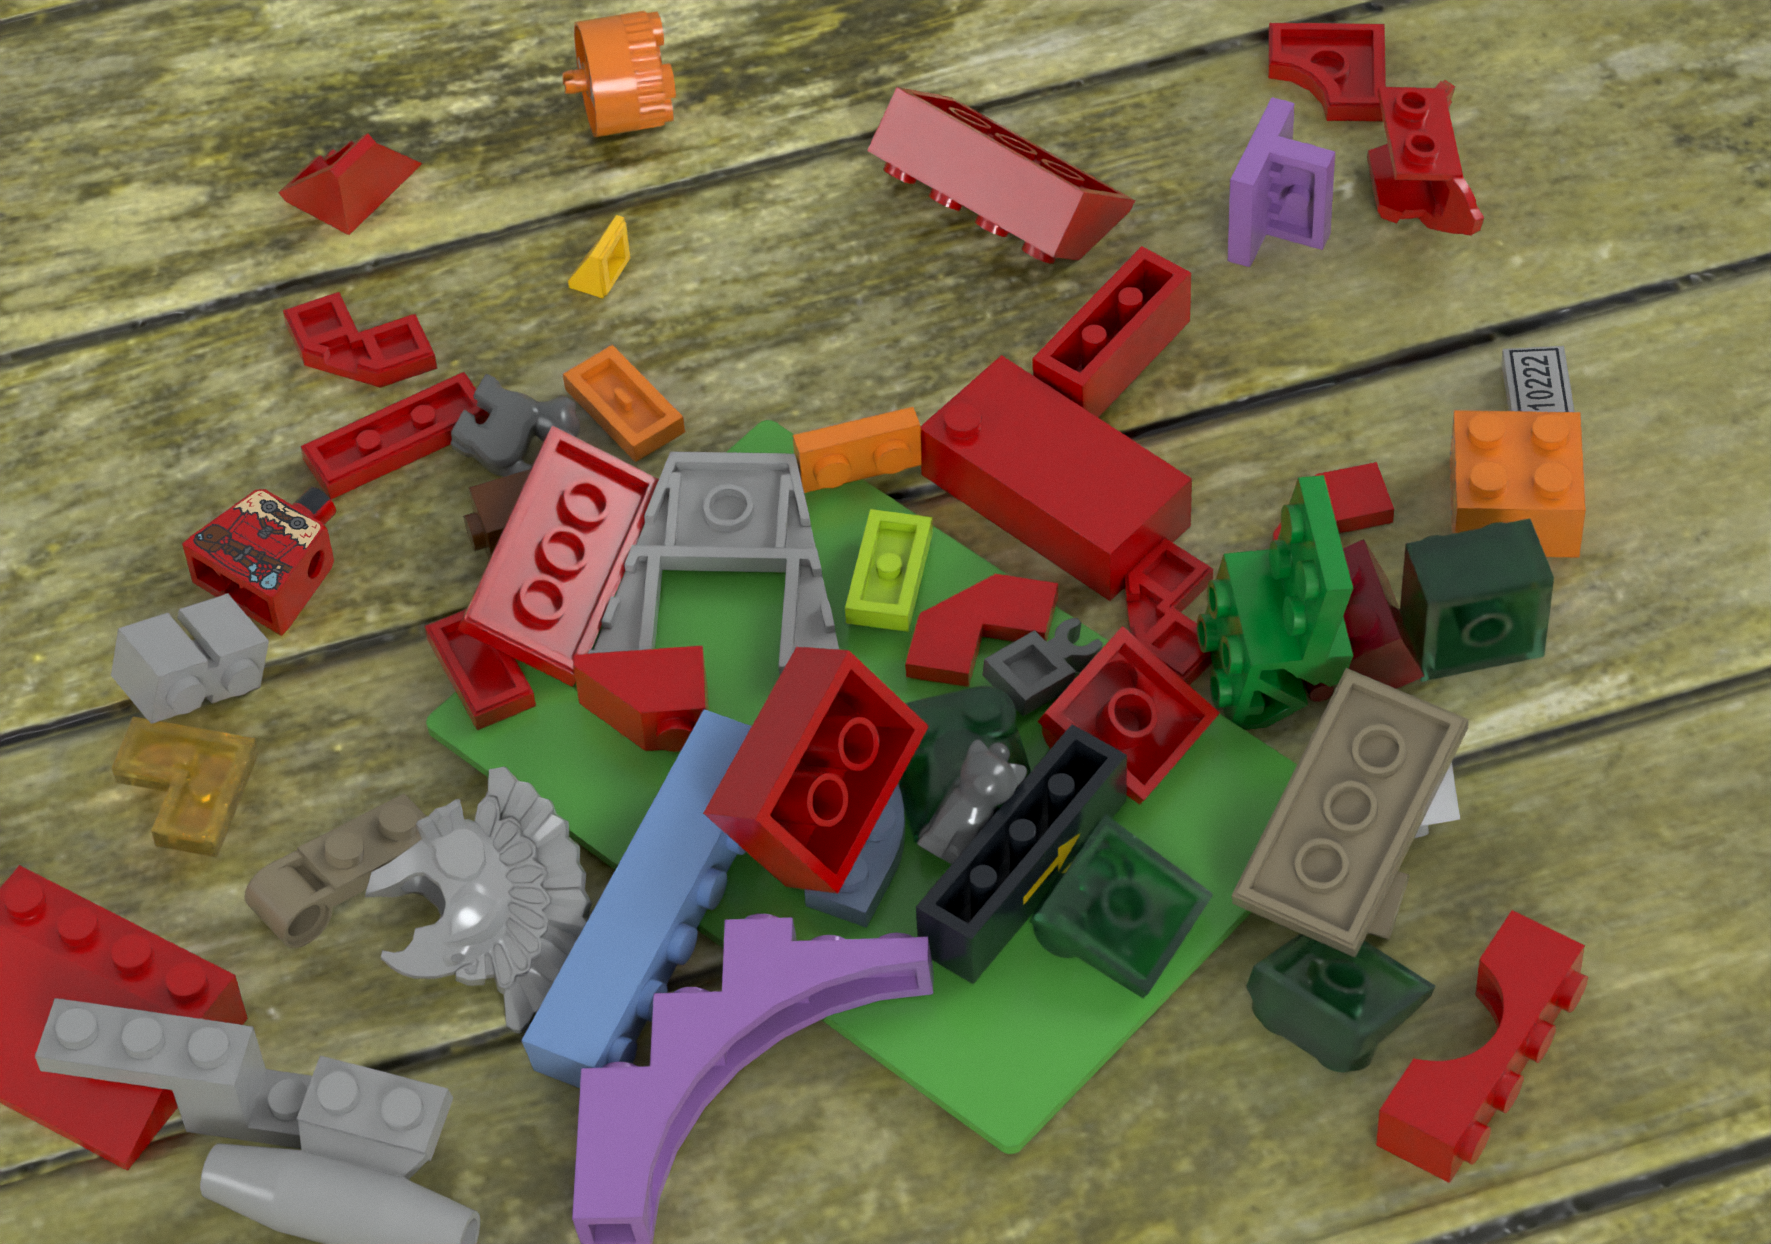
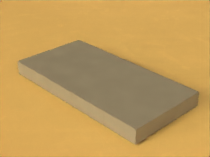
(1350, 812)

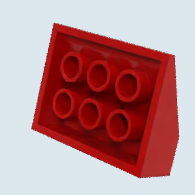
(84, 953)

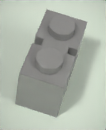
(173, 674)

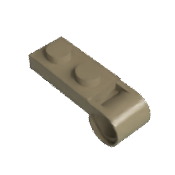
(302, 888)

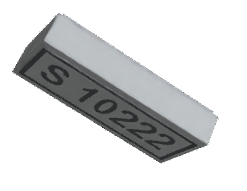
(1537, 379)

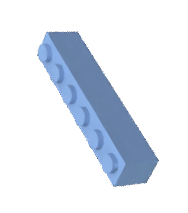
(643, 917)

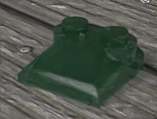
(954, 724)
(1119, 908)
(1333, 1001)

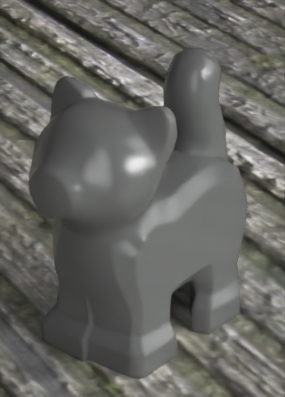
(512, 424)
(971, 800)

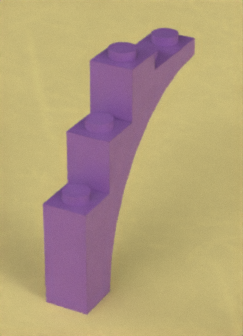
(700, 1040)

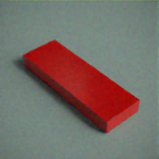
(391, 436)

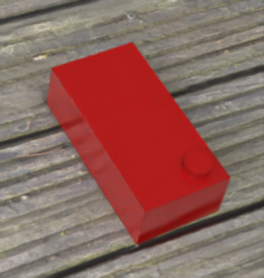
(1054, 476)

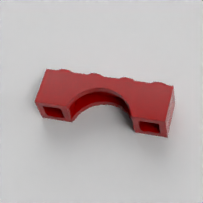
(1443, 1107)

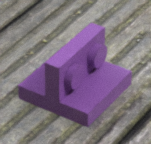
(1279, 188)

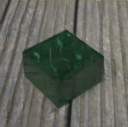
(1476, 598)

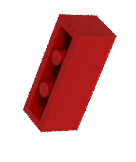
(1117, 332)

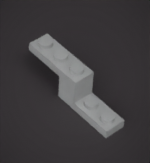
(206, 1063)

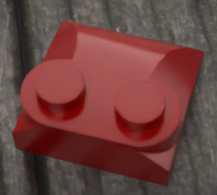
(1135, 707)

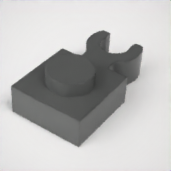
(1037, 669)

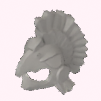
(503, 892)

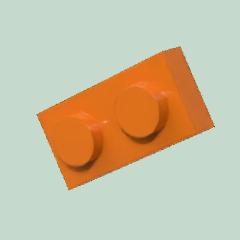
(624, 403)
(858, 449)

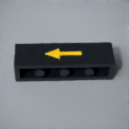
(1020, 853)

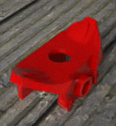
(1421, 164)

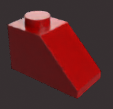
(645, 693)

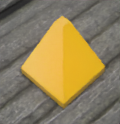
(603, 262)

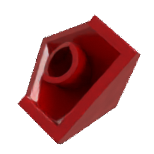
(349, 183)

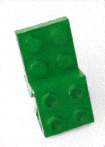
(1279, 615)

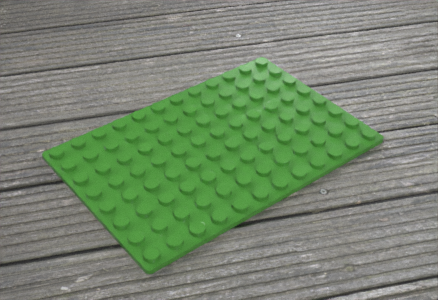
(1033, 1022)

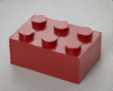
(816, 769)

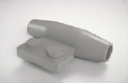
(351, 1178)

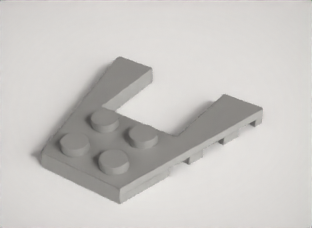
(724, 517)

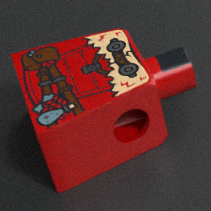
(265, 554)

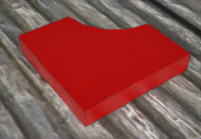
(1334, 62)

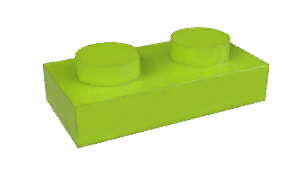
(889, 570)

